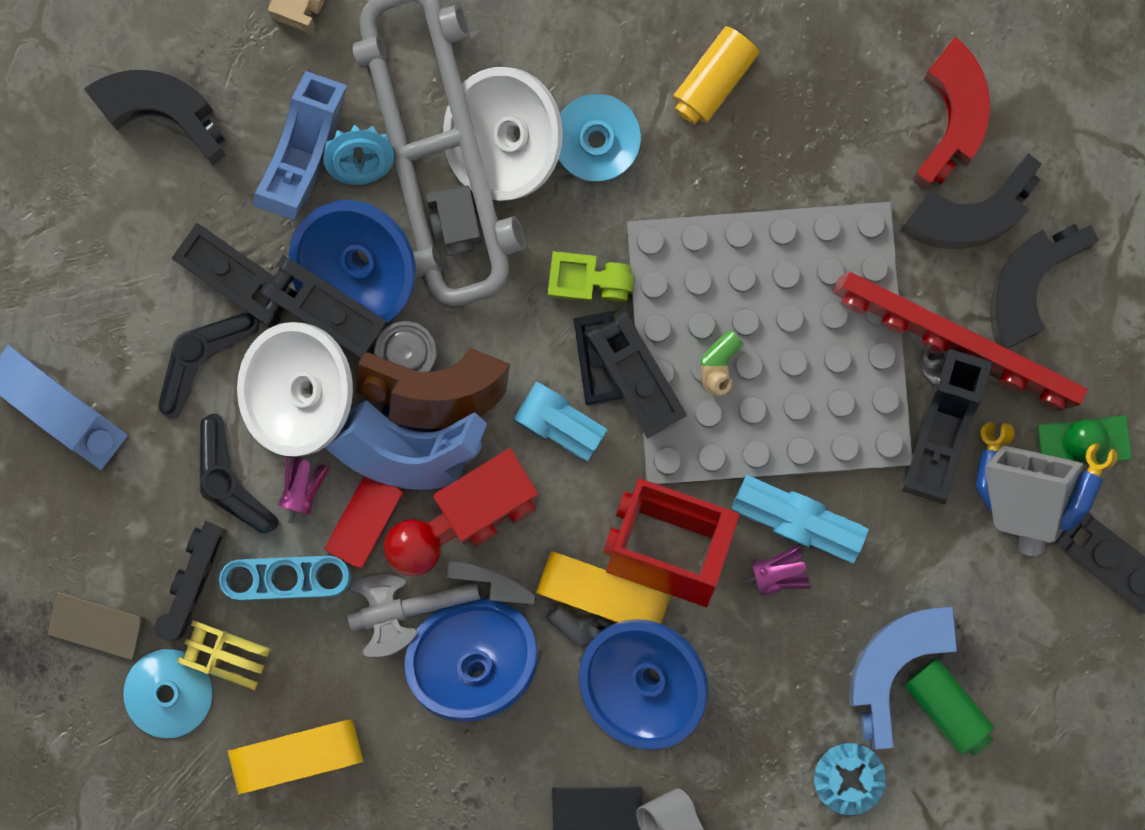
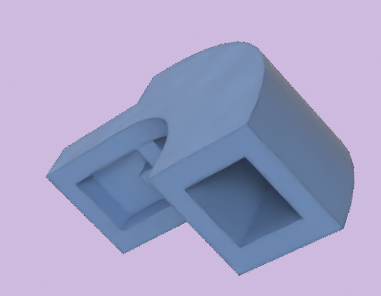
(301, 149)
(57, 409)

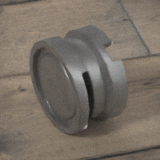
(408, 346)

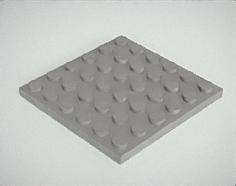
(813, 377)

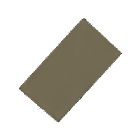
(95, 625)

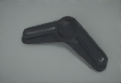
(191, 350)
(219, 482)

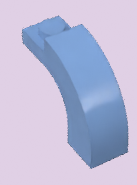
(405, 456)
(885, 654)

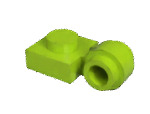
(576, 276)

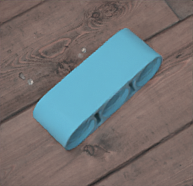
(264, 572)

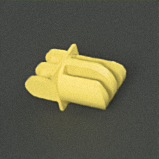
(219, 653)

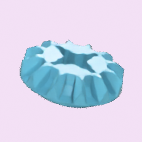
(376, 159)
(828, 780)

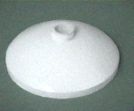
(497, 104)
(277, 394)

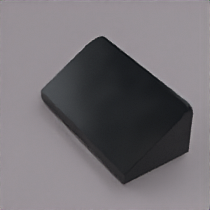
(596, 380)
(596, 808)

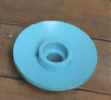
(609, 118)
(191, 695)

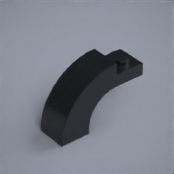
(153, 93)
(970, 225)
(1014, 295)
(945, 425)

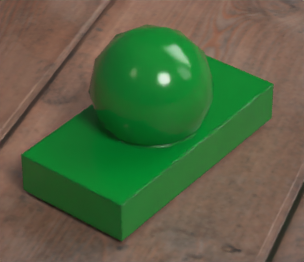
(1073, 438)

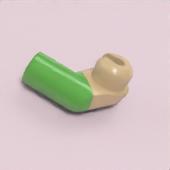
(715, 364)

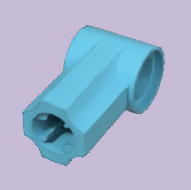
(551, 417)

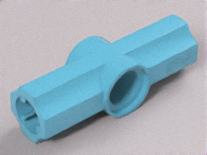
(799, 519)

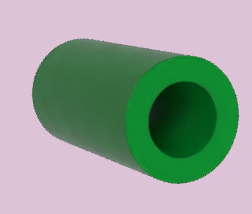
(950, 708)

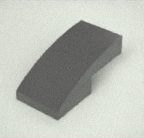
(502, 587)

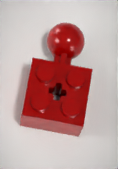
(469, 510)

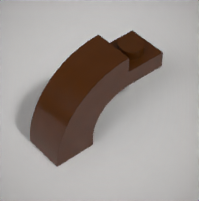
(435, 397)

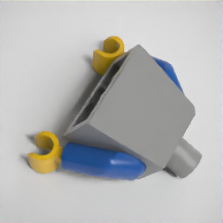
(1035, 491)

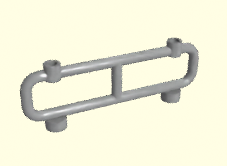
(501, 236)

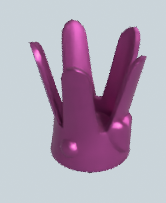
(297, 493)
(778, 572)

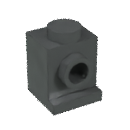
(454, 220)

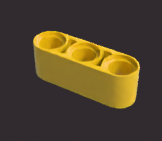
(599, 592)
(295, 756)

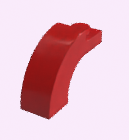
(967, 103)

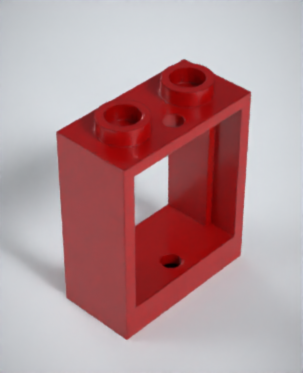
(680, 511)

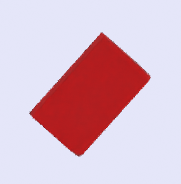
(364, 522)

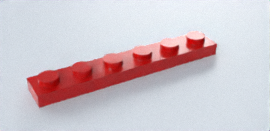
(942, 334)

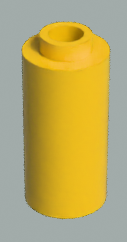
(714, 76)

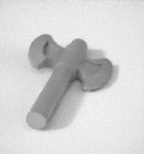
(386, 613)

